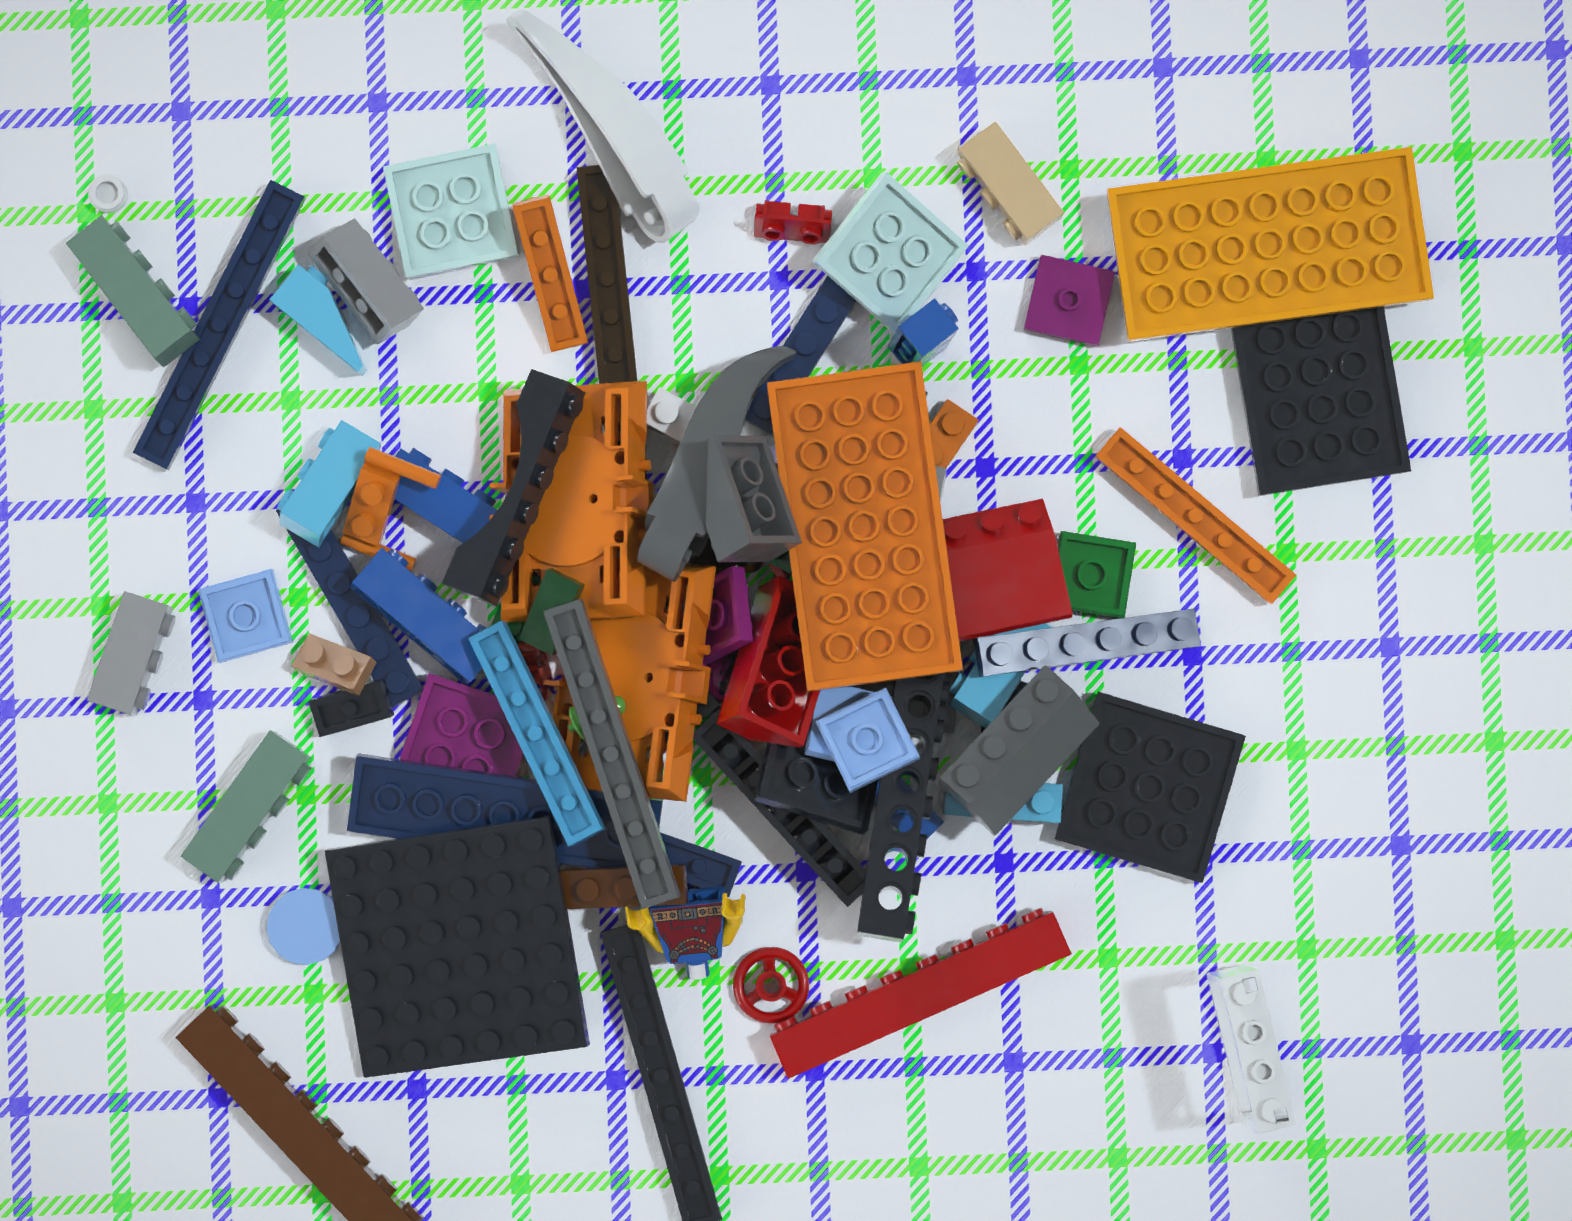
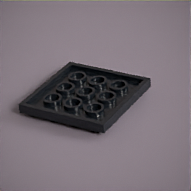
(1150, 787)

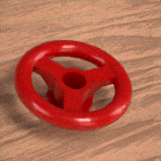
(747, 1001)

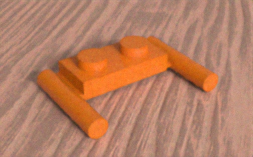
(374, 500)

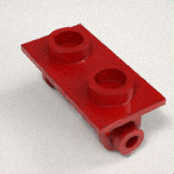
(775, 222)

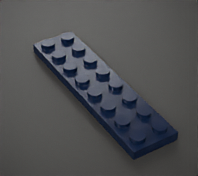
(423, 798)

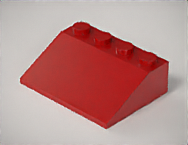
(1005, 570)

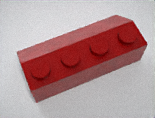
(768, 682)

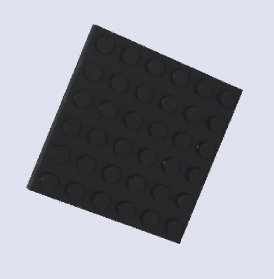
(457, 947)

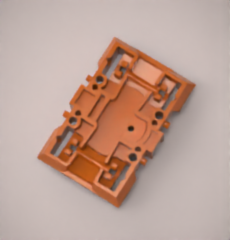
(590, 507)
(657, 676)

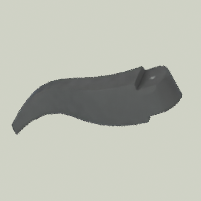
(678, 512)

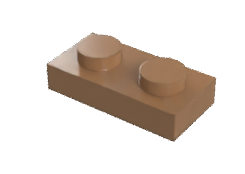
(333, 664)

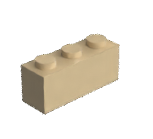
(1009, 184)

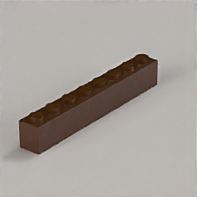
(291, 1119)

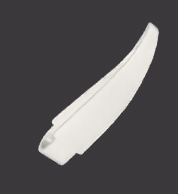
(619, 130)

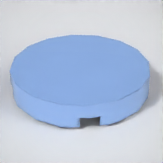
(303, 926)

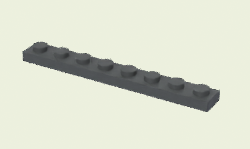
(612, 753)

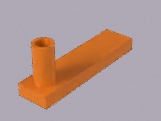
(550, 272)

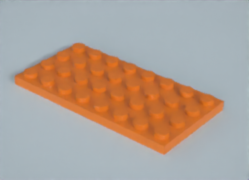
(869, 524)

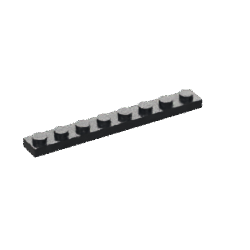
(661, 1074)

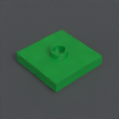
(1097, 572)

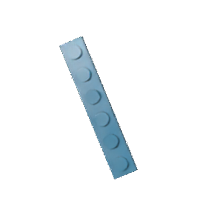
(537, 733)

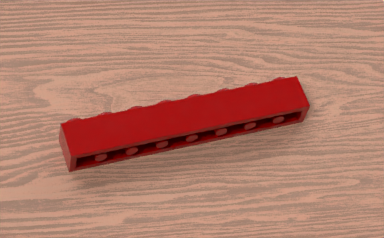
(919, 994)

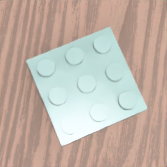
(450, 211)
(890, 252)

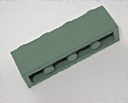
(133, 291)
(246, 807)

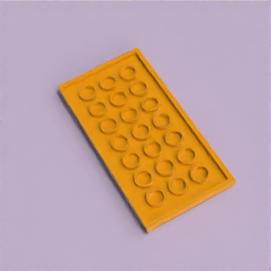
(1270, 244)

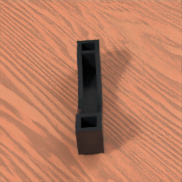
(487, 559)

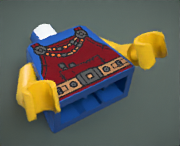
(693, 930)

